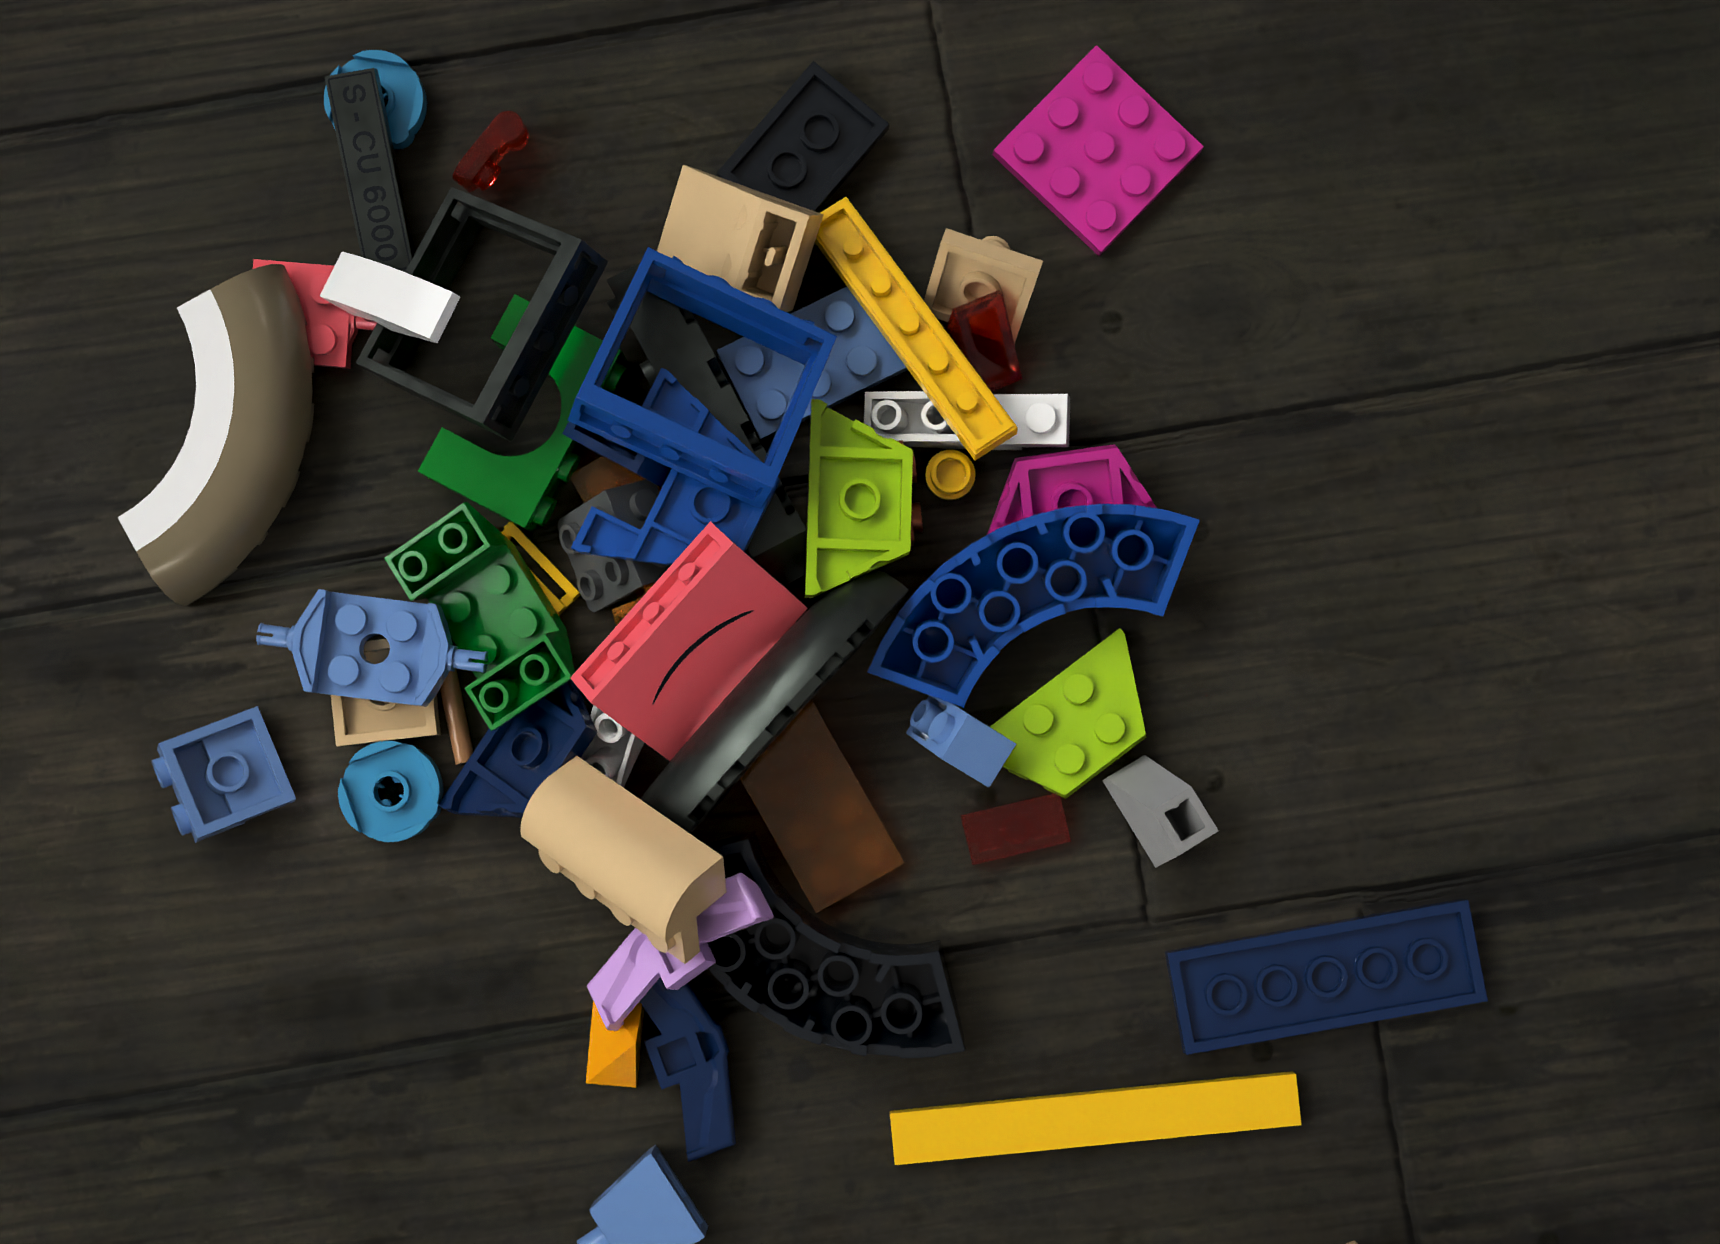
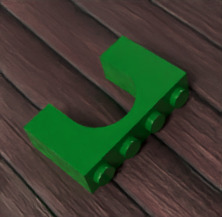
(524, 484)

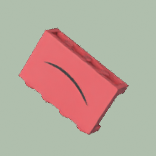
(688, 642)

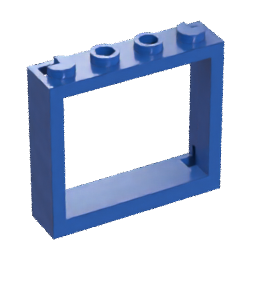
(676, 444)

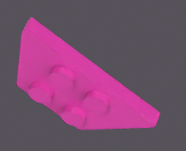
(1068, 480)

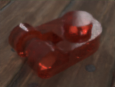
(480, 164)

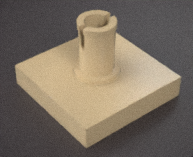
(976, 267)

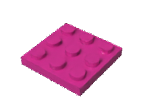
(1097, 150)

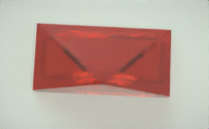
(986, 339)

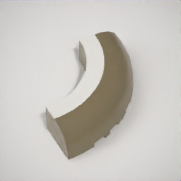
(242, 437)

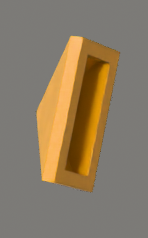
(615, 1054)

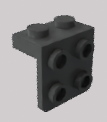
(606, 579)

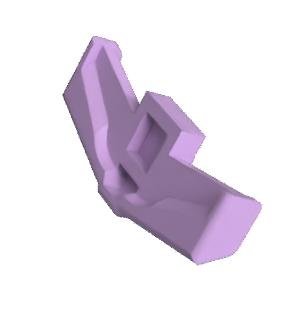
(639, 964)

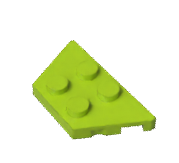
(855, 500)
(1077, 720)

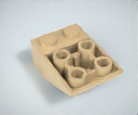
(740, 236)

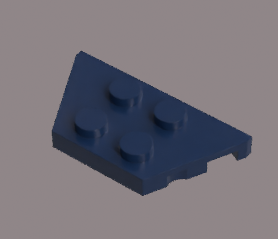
(521, 756)

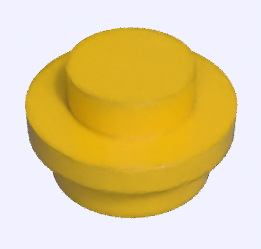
(950, 474)

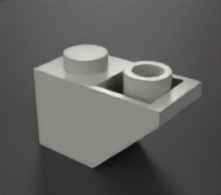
(1159, 809)

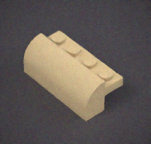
(624, 855)

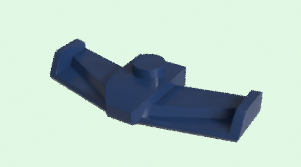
(695, 1054)

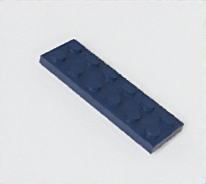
(1325, 976)

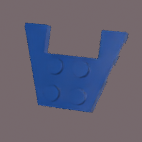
(683, 503)

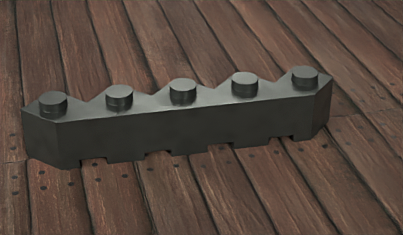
(676, 343)

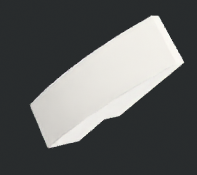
(389, 297)

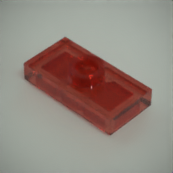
(1015, 828)

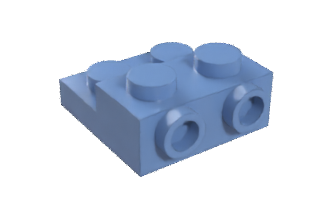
(223, 774)

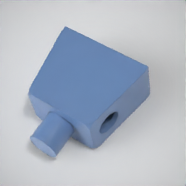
(646, 1207)

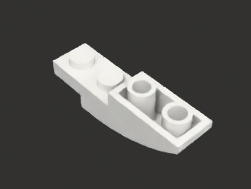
(912, 417)

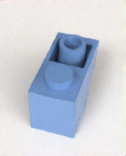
(960, 739)

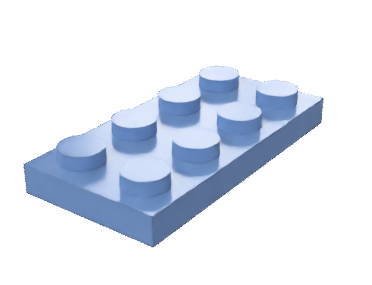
(855, 364)

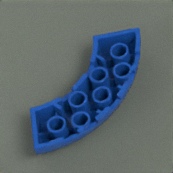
(1025, 577)

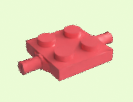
(328, 327)

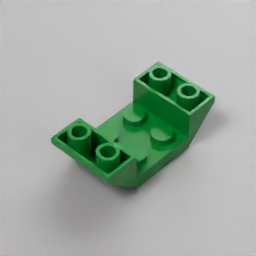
(488, 607)

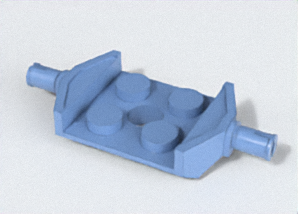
(332, 639)

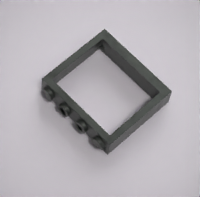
(538, 334)

